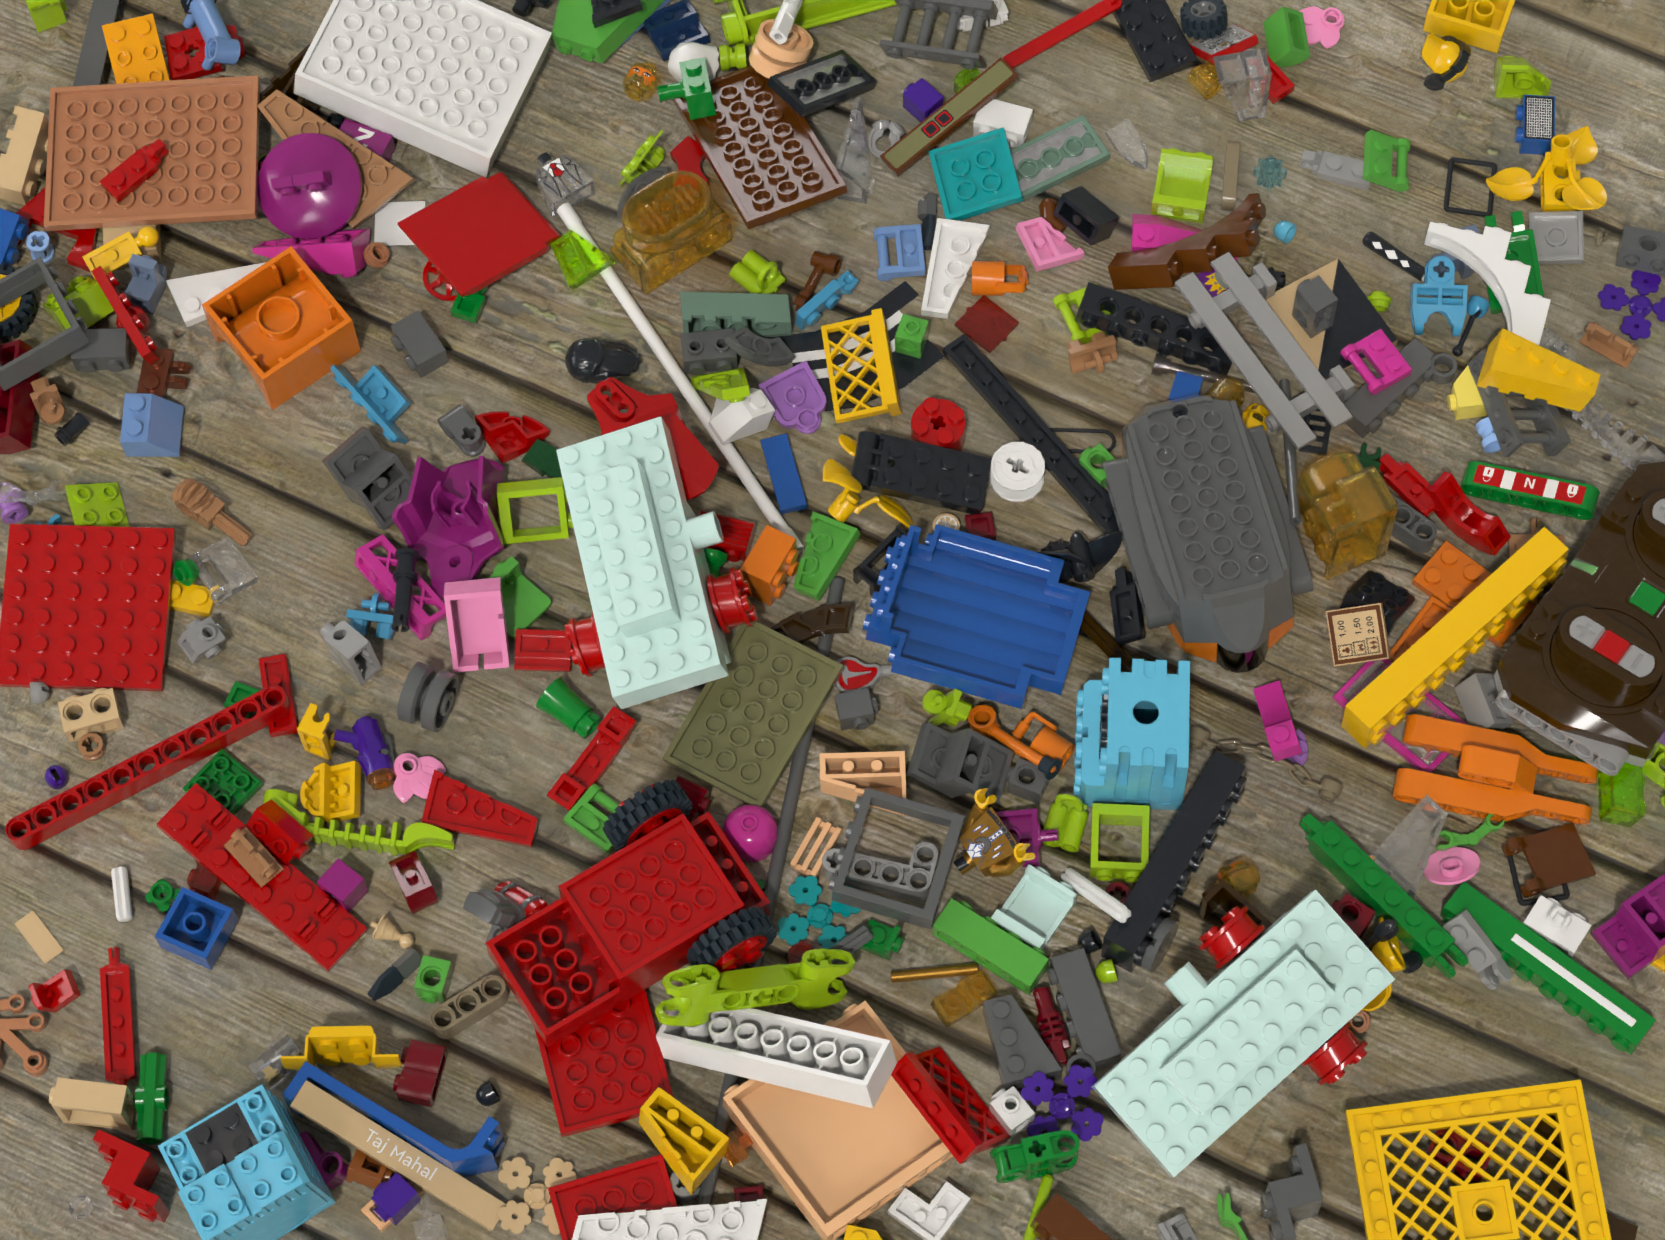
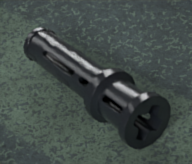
(404, 578)

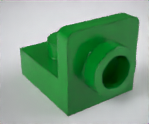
(884, 940)

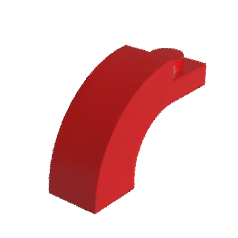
(1465, 519)

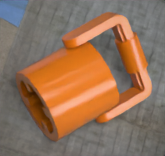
(989, 278)
(1047, 740)

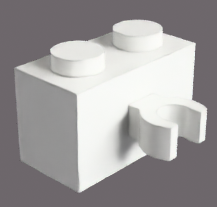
(1558, 925)

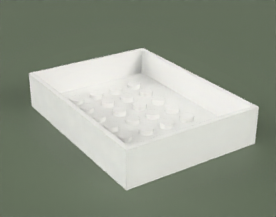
(426, 72)

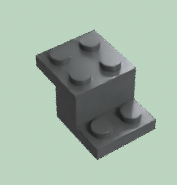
(370, 476)
(959, 762)
(1292, 1197)

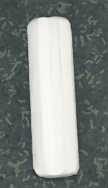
(121, 894)

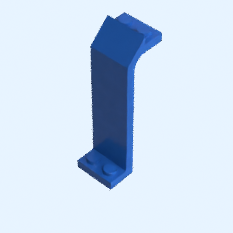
(468, 1161)

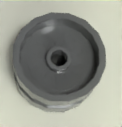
(427, 697)

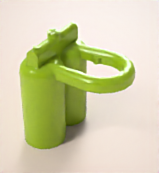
(757, 274)
(1070, 818)

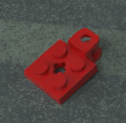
(184, 66)

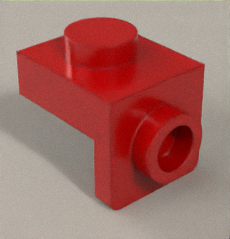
(55, 992)

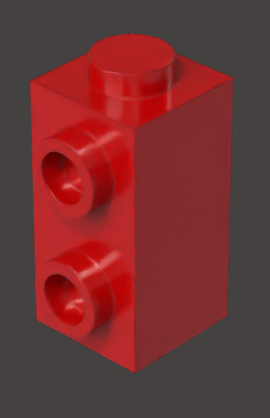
(279, 832)

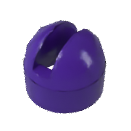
(49, 778)

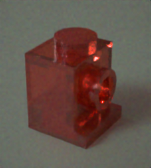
(203, 882)

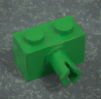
(693, 88)

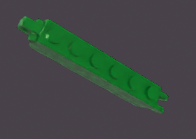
(1381, 893)

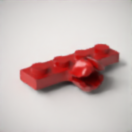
(128, 315)

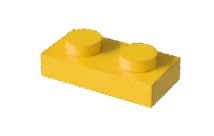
(191, 599)

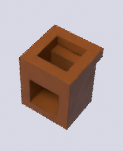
(367, 1171)

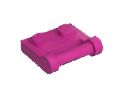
(1382, 357)

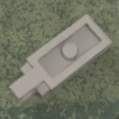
(1335, 168)

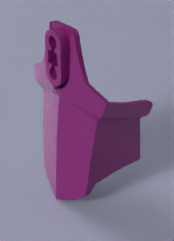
(452, 518)

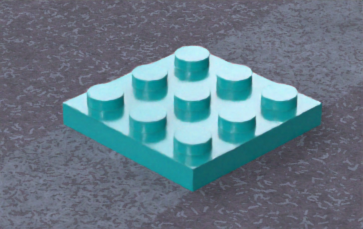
(976, 175)

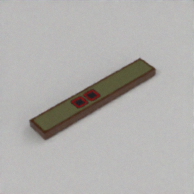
(949, 117)

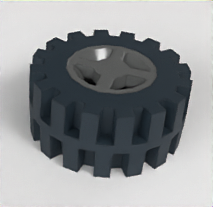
(1203, 18)

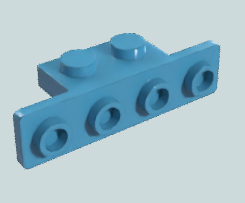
(378, 397)

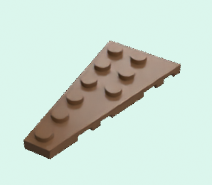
(379, 178)

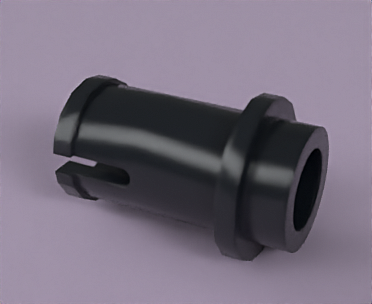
(71, 429)

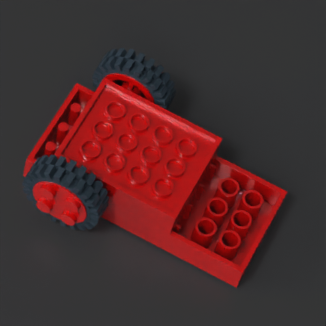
(627, 922)

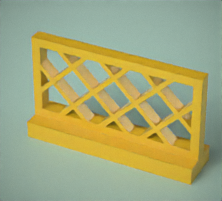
(884, 367)

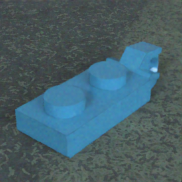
(826, 298)

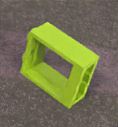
(532, 488)
(1118, 815)

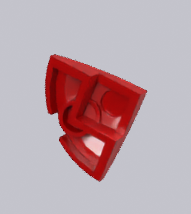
(510, 435)

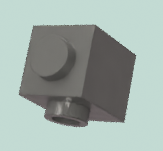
(856, 709)

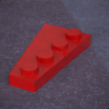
(473, 813)

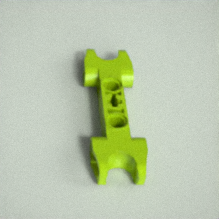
(710, 991)

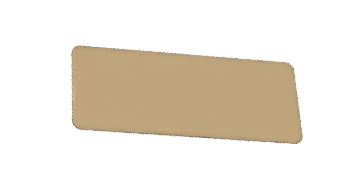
(38, 937)

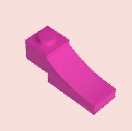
(1277, 721)

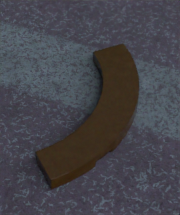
(816, 623)
(1618, 1228)

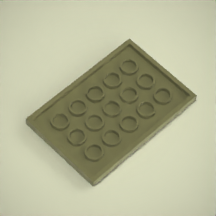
(756, 717)

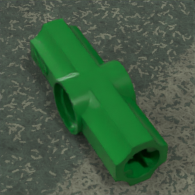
(151, 1098)

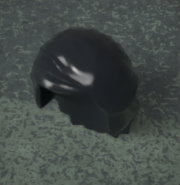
(598, 359)

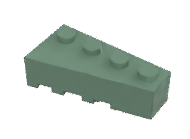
(761, 313)

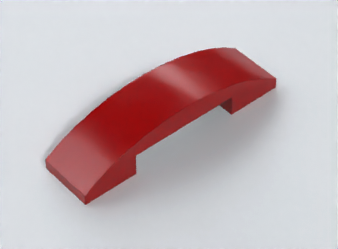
(594, 760)

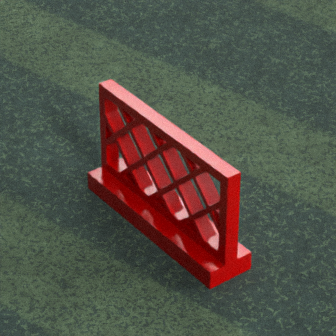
(945, 1116)

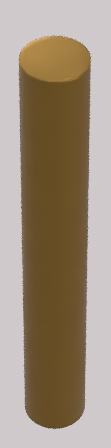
(934, 972)

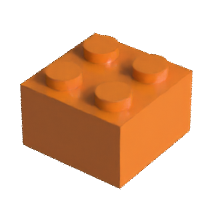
(770, 565)

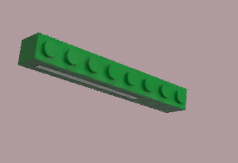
(1554, 972)

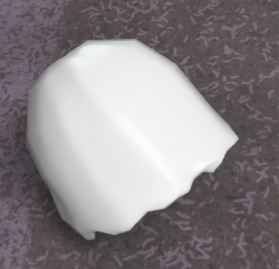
(693, 50)

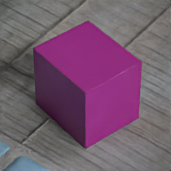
(343, 885)

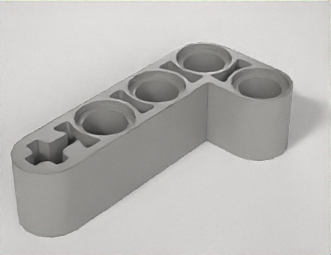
(880, 868)

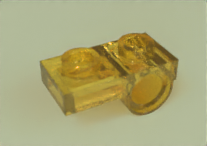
(1205, 80)

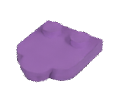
(796, 398)

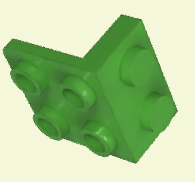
(521, 598)

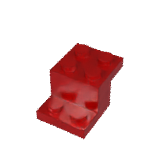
(130, 1177)

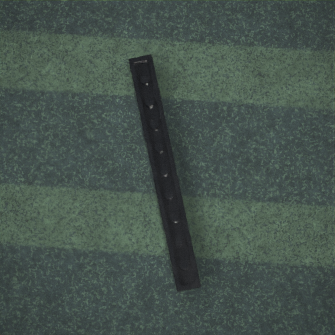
(1033, 431)

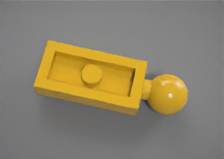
(119, 250)

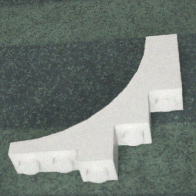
(1507, 279)

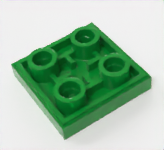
(226, 781)

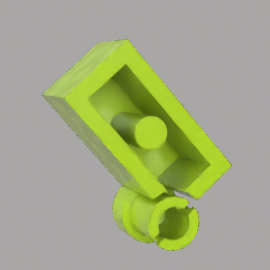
(47, 13)

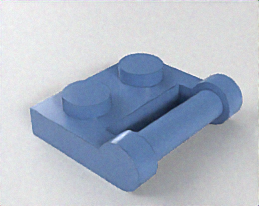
(908, 251)

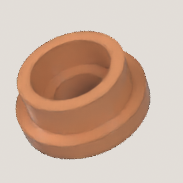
(380, 251)

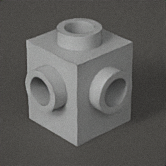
(202, 639)

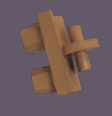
(1092, 354)
(47, 401)

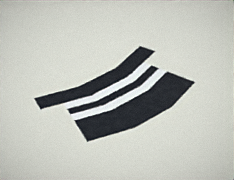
(810, 348)

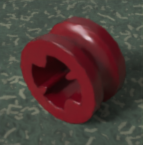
(1118, 886)

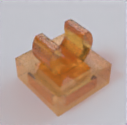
(736, 1147)

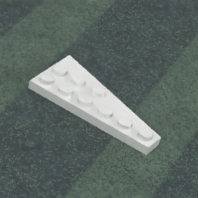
(693, 1222)

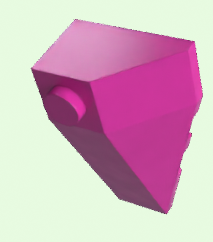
(1156, 230)
(331, 255)

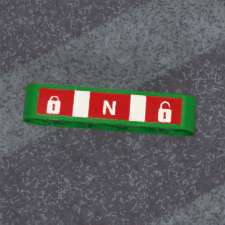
(1530, 490)

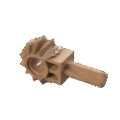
(207, 510)

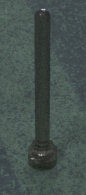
(1164, 366)

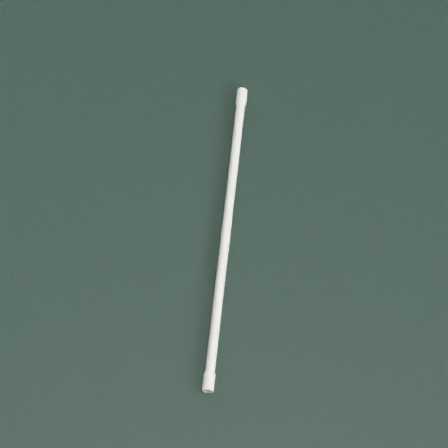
(575, 224)

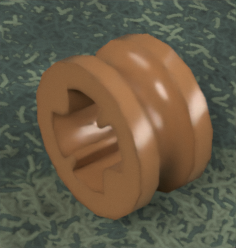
(87, 739)

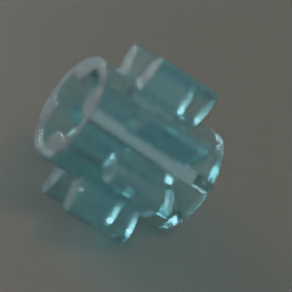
(1269, 172)

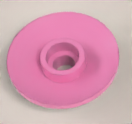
(1452, 866)

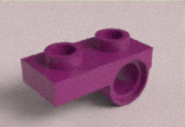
(324, 1160)

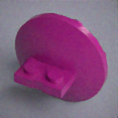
(309, 186)

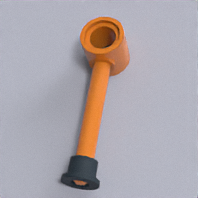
(991, 729)

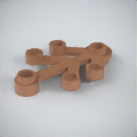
(15, 1043)

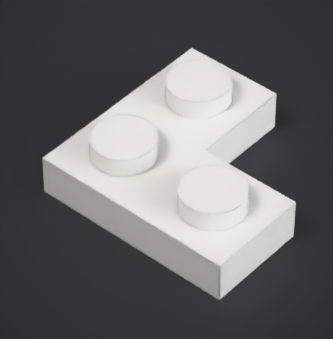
(933, 1219)

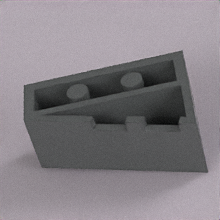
(1016, 1044)

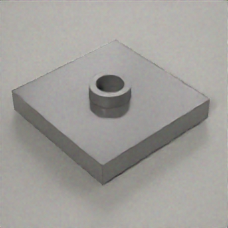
(1558, 236)

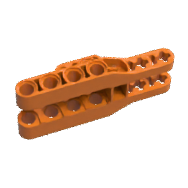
(1490, 759)

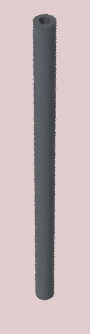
(1291, 466)

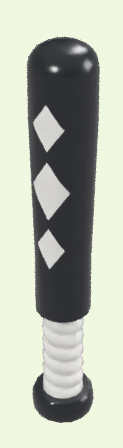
(1394, 255)

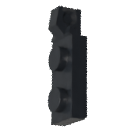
(1126, 609)

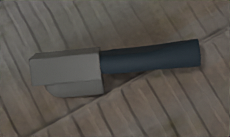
(927, 215)
(394, 975)

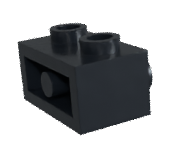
(1086, 215)

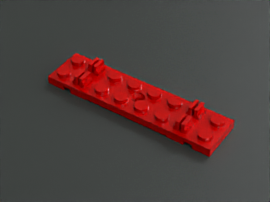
(286, 901)

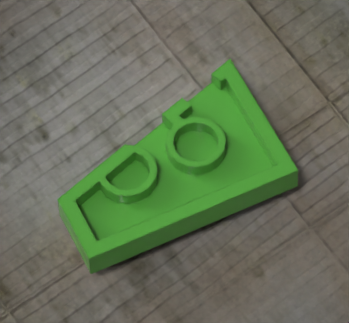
(824, 554)

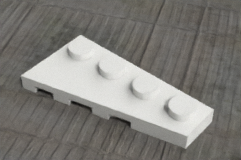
(950, 263)

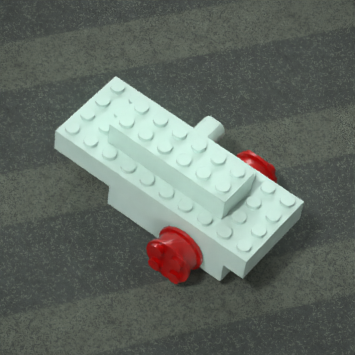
(646, 569)
(1245, 1028)

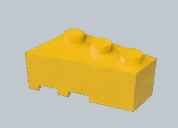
(682, 1138)

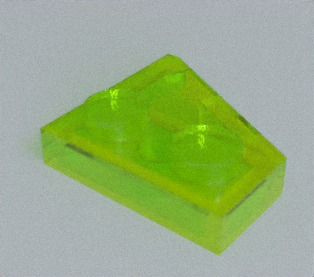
(579, 258)

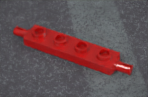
(117, 1020)

